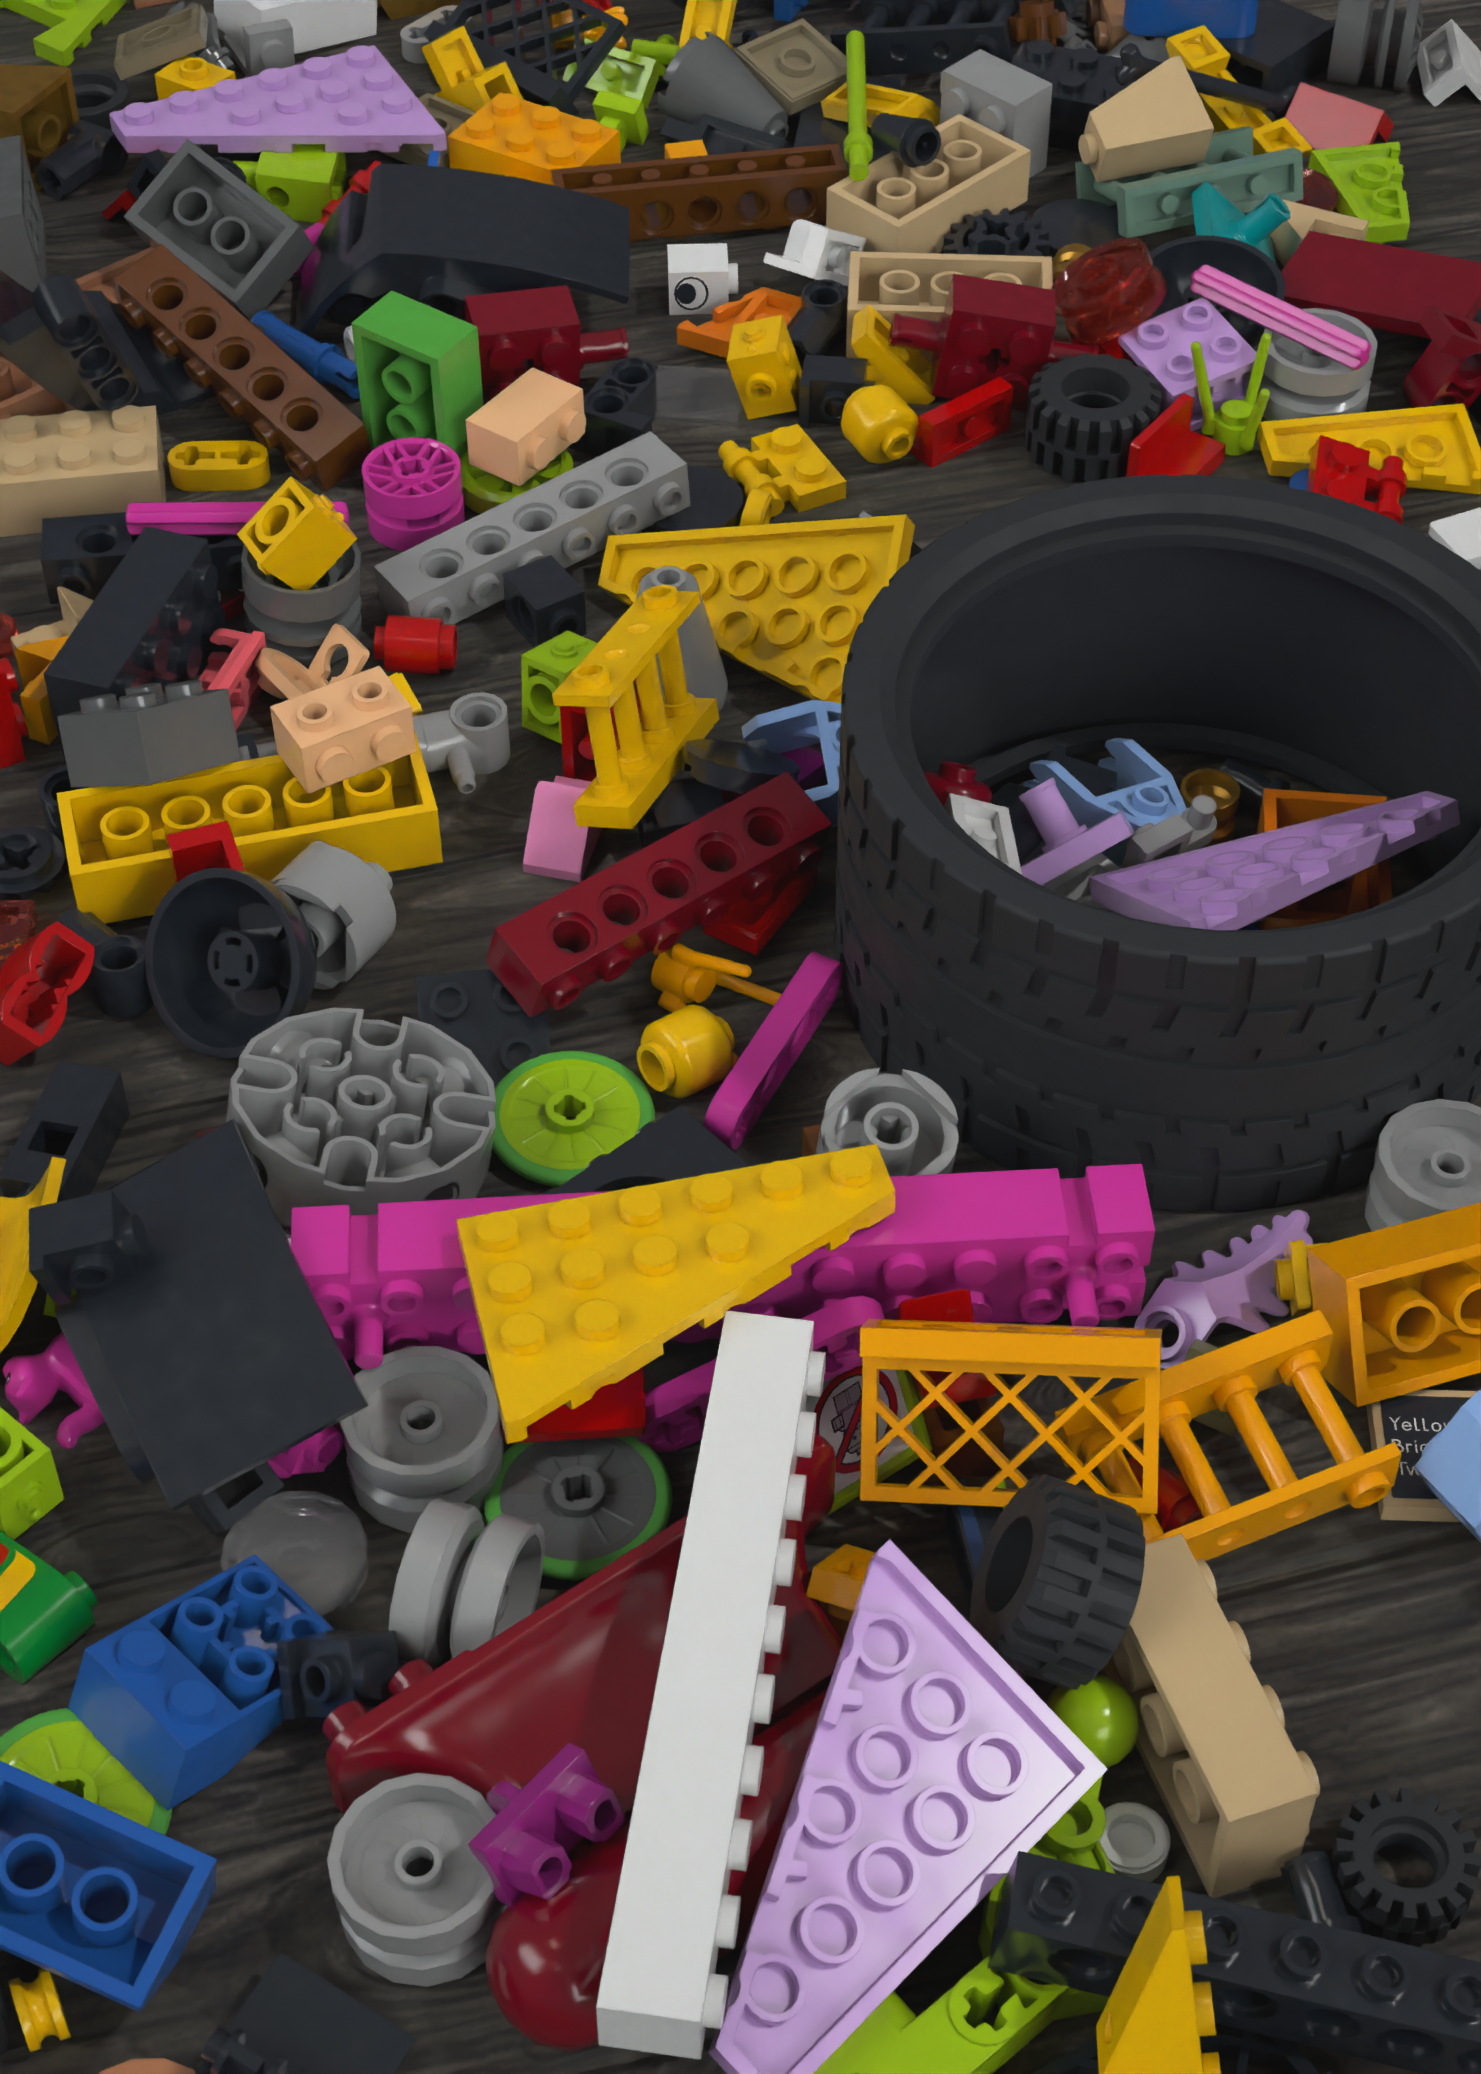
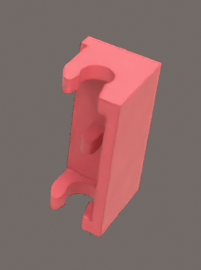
(235, 670)

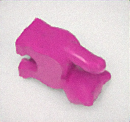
(37, 1378)

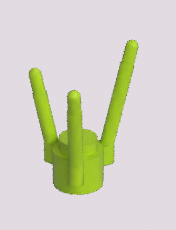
(1236, 419)

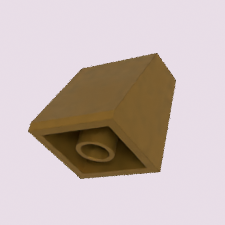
(39, 107)

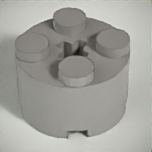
(344, 906)
(900, 1113)

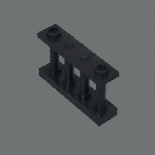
(930, 33)

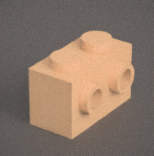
(525, 426)
(343, 729)

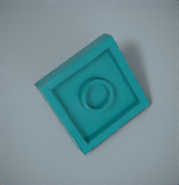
(1219, 217)

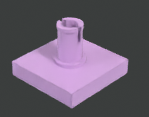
(1064, 839)

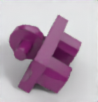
(541, 1823)

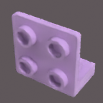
(1165, 351)

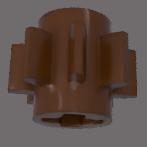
(1038, 22)

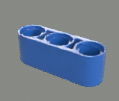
(1171, 17)

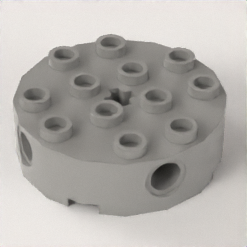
(362, 1112)

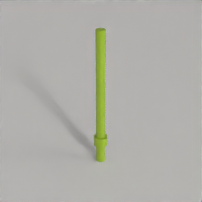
(857, 144)

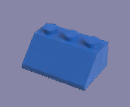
(94, 1890)

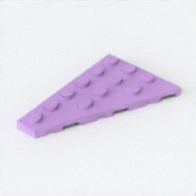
(336, 101)
(1267, 871)
(899, 1824)

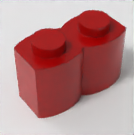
(36, 988)

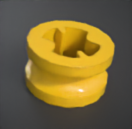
(39, 2009)

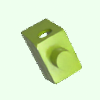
(298, 181)

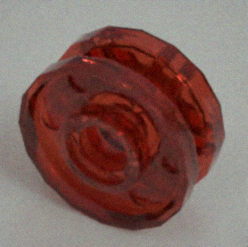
(1109, 291)

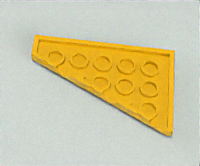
(775, 592)
(603, 1279)

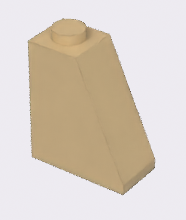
(1148, 126)

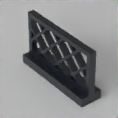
(531, 79)

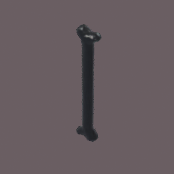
(1136, 65)

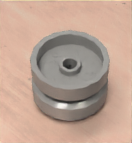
(1311, 384)
(1425, 1163)
(423, 1435)
(463, 1580)
(410, 1884)

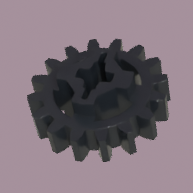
(998, 235)

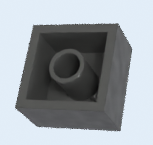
(148, 735)

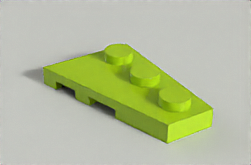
(1368, 187)

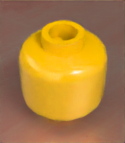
(879, 424)
(686, 1051)

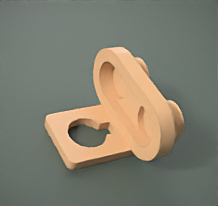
(288, 678)

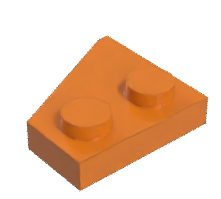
(715, 334)

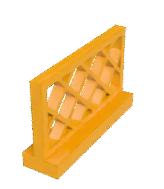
(1006, 1350)

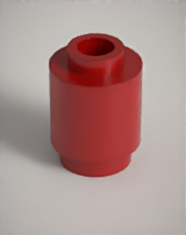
(416, 644)

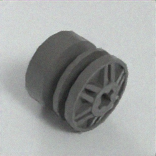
(1376, 39)
(299, 619)

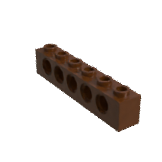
(722, 181)
(242, 368)

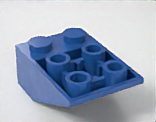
(193, 1680)

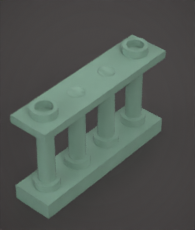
(1164, 198)

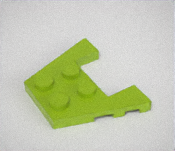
(69, 23)

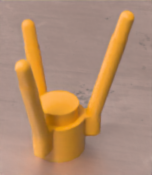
(692, 976)

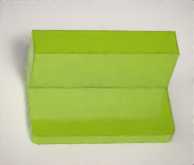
(623, 74)

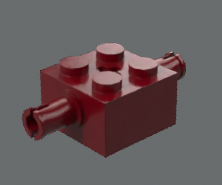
(539, 332)
(987, 334)

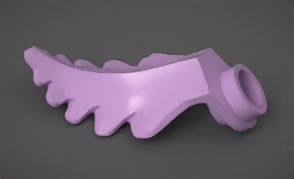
(1225, 1289)

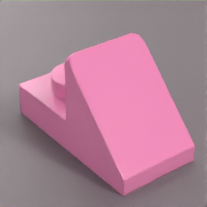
(554, 840)

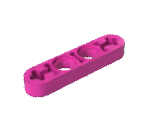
(774, 1049)
(680, 1406)

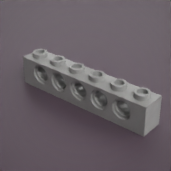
(560, 518)

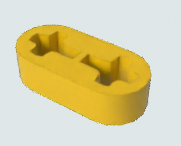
(219, 465)

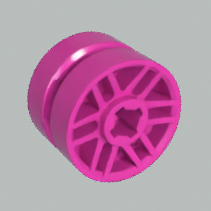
(412, 491)

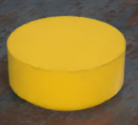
(757, 508)

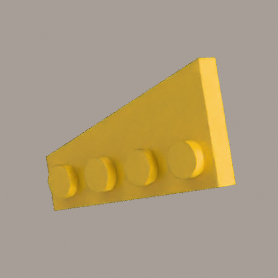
(1432, 441)

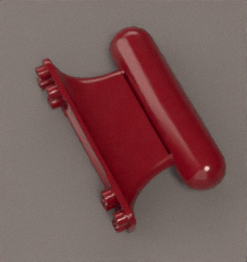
(587, 1678)

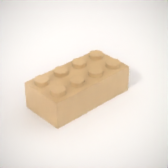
(914, 207)
(921, 282)
(78, 465)
(1211, 1727)

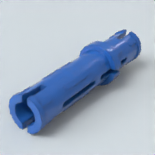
(323, 361)

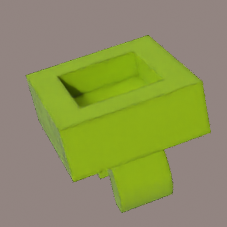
(622, 114)

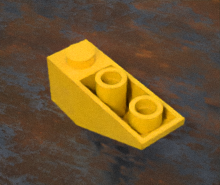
(1155, 2007)

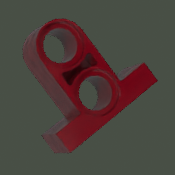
(1449, 365)

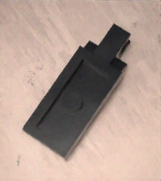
(720, 135)

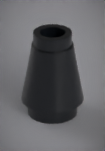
(908, 138)

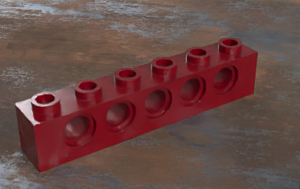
(744, 841)

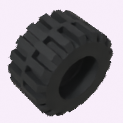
(1088, 415)
(1059, 1581)

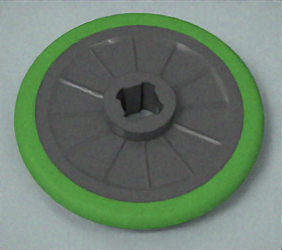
(625, 1507)

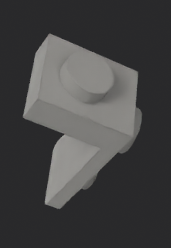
(264, 47)

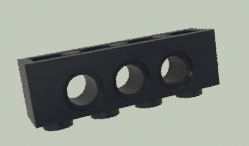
(88, 548)

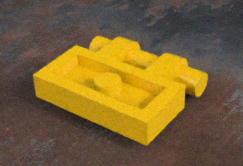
(787, 467)

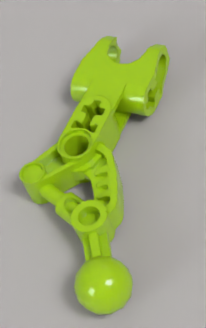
(943, 2035)

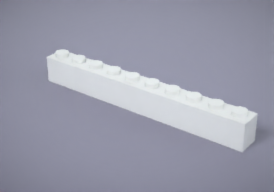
(710, 1692)

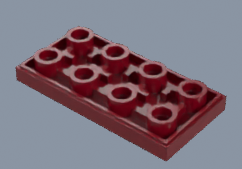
(1380, 282)

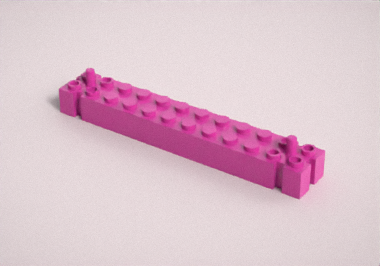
(1008, 1237)

